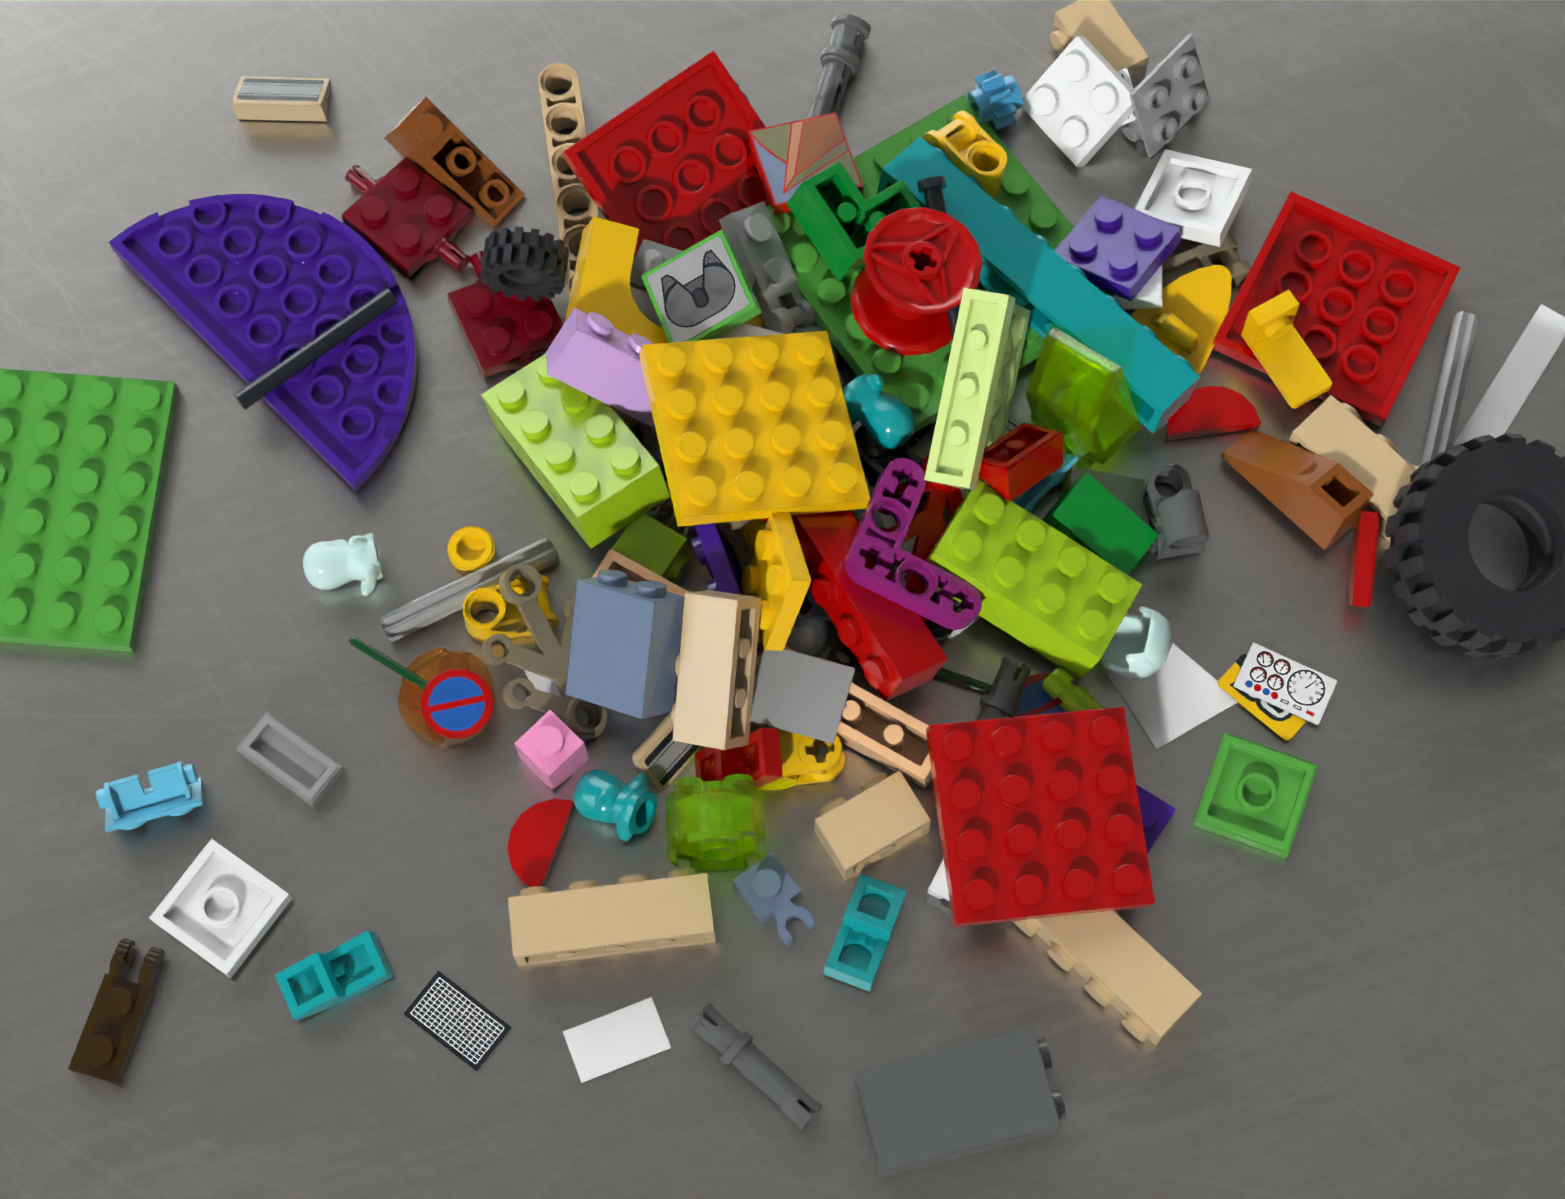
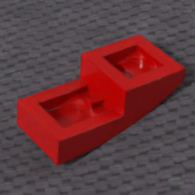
(758, 759)

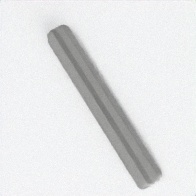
(1451, 385)
(452, 596)

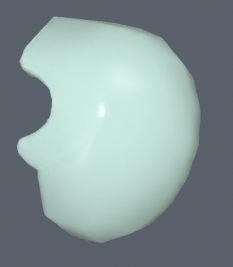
(1139, 645)

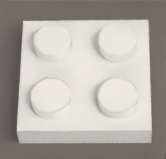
(1079, 101)
(1195, 195)
(220, 908)

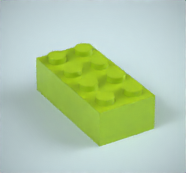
(576, 451)
(1035, 580)

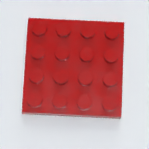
(674, 158)
(1359, 298)
(1039, 816)

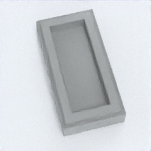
(290, 759)

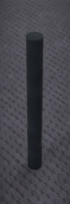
(315, 349)

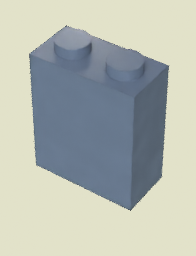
(625, 644)

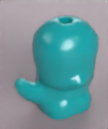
(881, 414)
(609, 800)

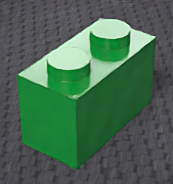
(1101, 523)

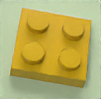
(779, 578)

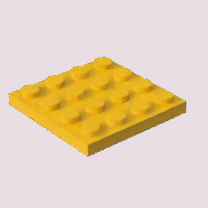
(753, 427)

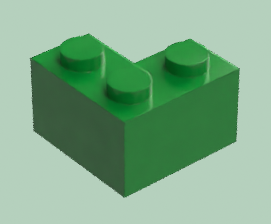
(841, 218)

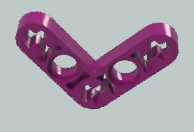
(887, 552)

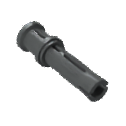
(839, 62)

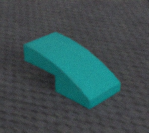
(865, 932)
(334, 976)

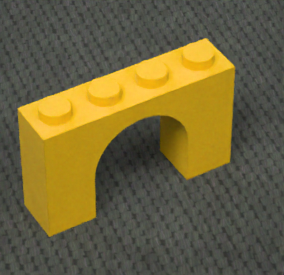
(603, 280)

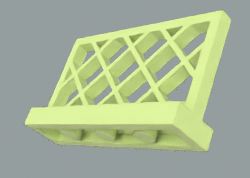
(977, 386)

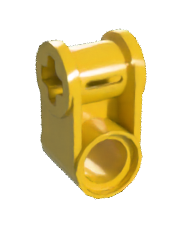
(971, 151)
(509, 619)
(800, 764)

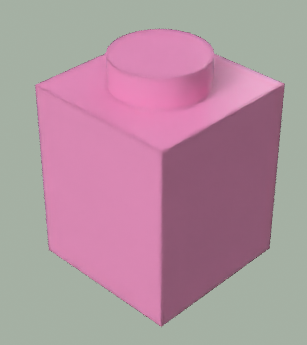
(552, 750)

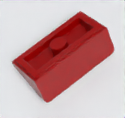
(1021, 459)

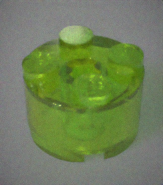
(715, 823)

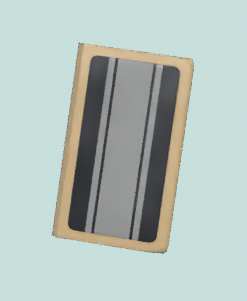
(282, 98)
(662, 757)

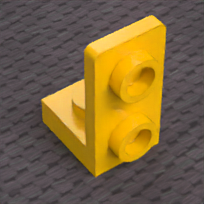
(1283, 351)

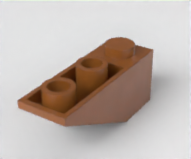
(454, 162)
(1302, 484)

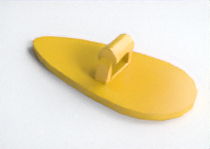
(1191, 313)

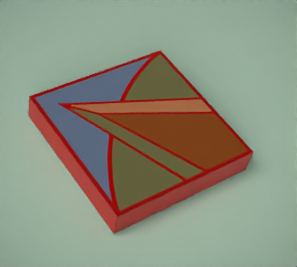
(796, 152)

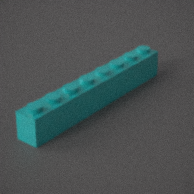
(1051, 288)

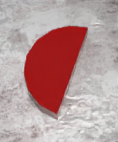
(1212, 412)
(1363, 559)
(537, 838)

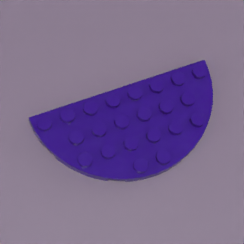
(266, 282)

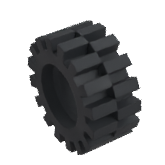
(524, 263)

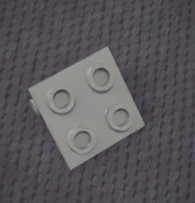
(1167, 97)

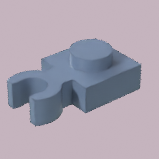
(770, 893)

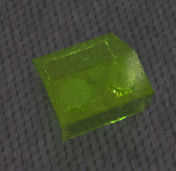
(1081, 398)

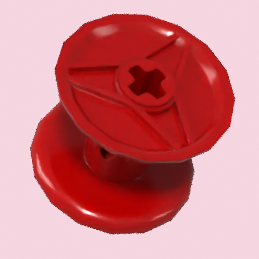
(912, 277)

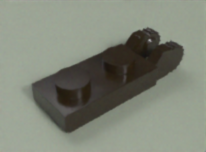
(117, 1016)

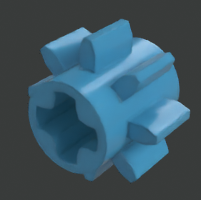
(996, 99)

